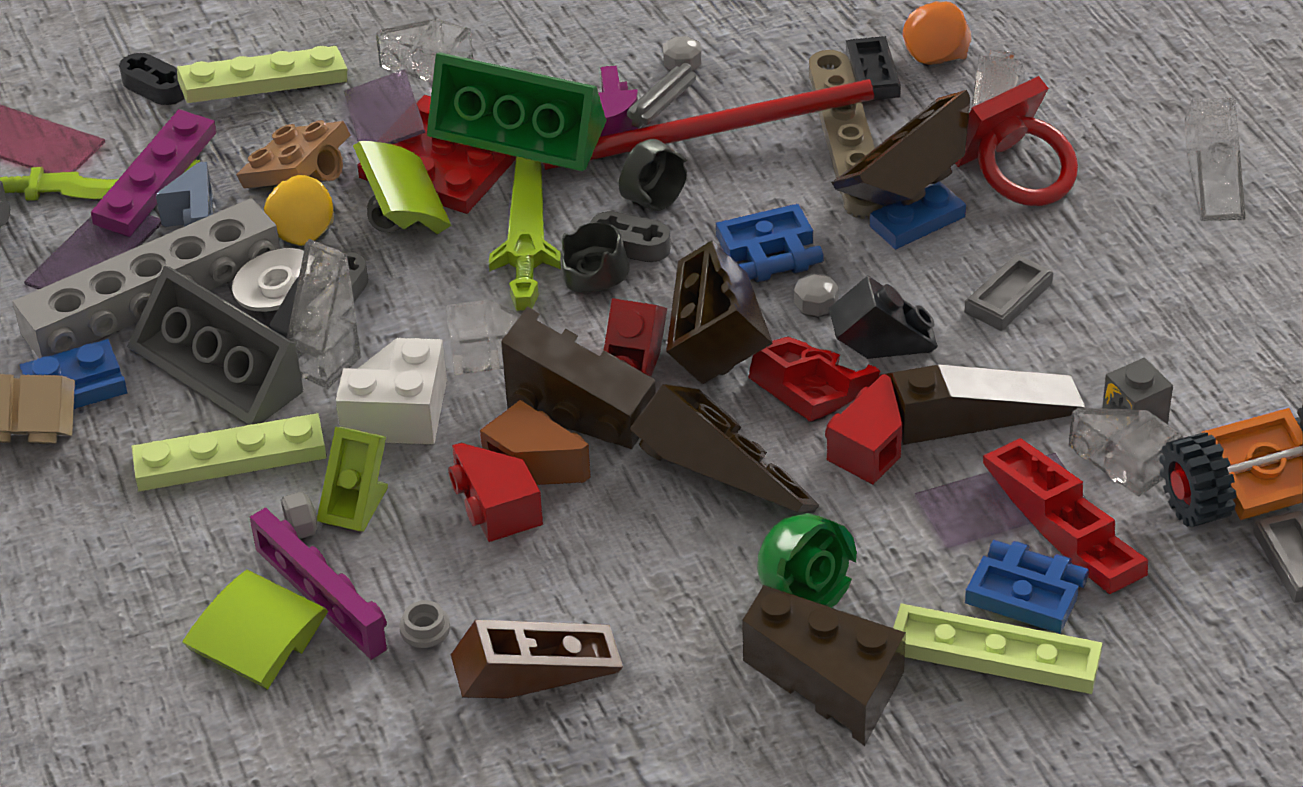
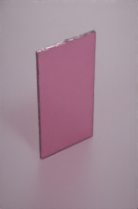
(43, 143)

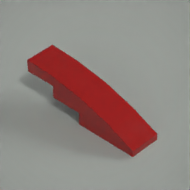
(1057, 509)

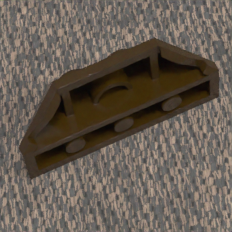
(912, 156)

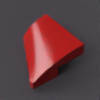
(808, 377)

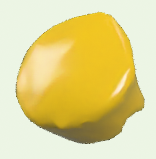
(300, 209)

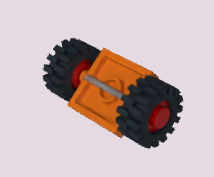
(1236, 467)

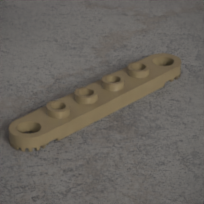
(844, 126)

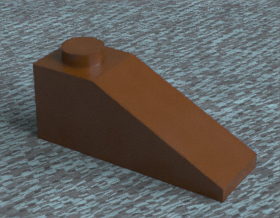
(530, 657)

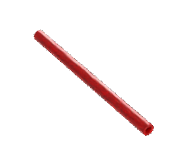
(734, 118)

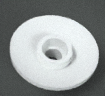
(267, 279)

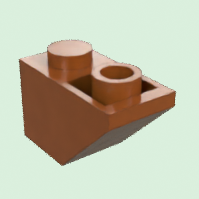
(547, 448)

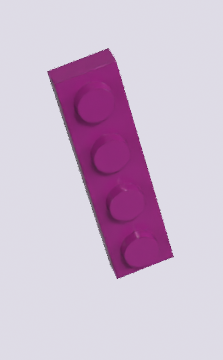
(157, 165)
(309, 573)

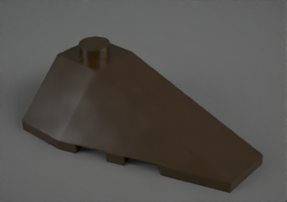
(701, 436)

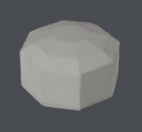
(680, 51)
(815, 294)
(300, 513)

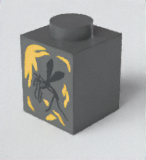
(1138, 388)

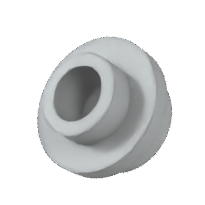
(424, 624)

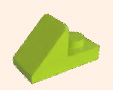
(351, 479)

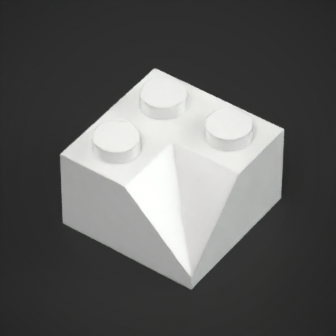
(396, 392)

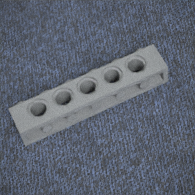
(118, 289)

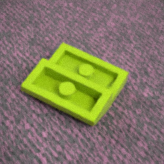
(401, 185)
(254, 627)

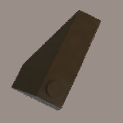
(968, 400)

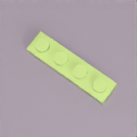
(261, 74)
(228, 452)
(999, 648)

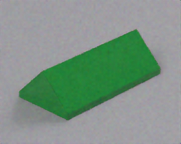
(514, 112)

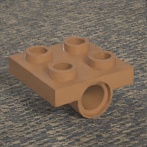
(297, 151)

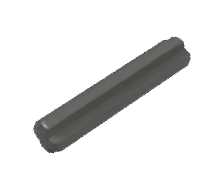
(661, 95)

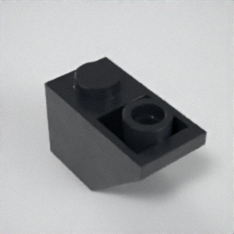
(881, 323)

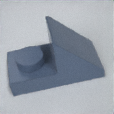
(186, 197)

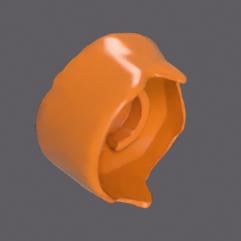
(937, 33)

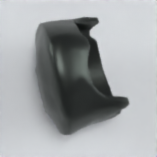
(653, 175)
(594, 258)

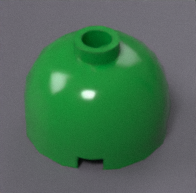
(807, 558)

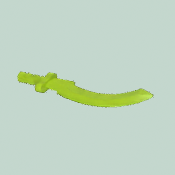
(65, 182)

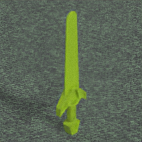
(525, 240)

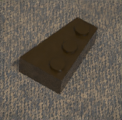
(714, 315)
(572, 383)
(825, 656)

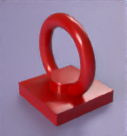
(1002, 124)

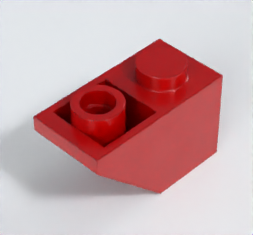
(635, 333)
(867, 433)
(497, 491)

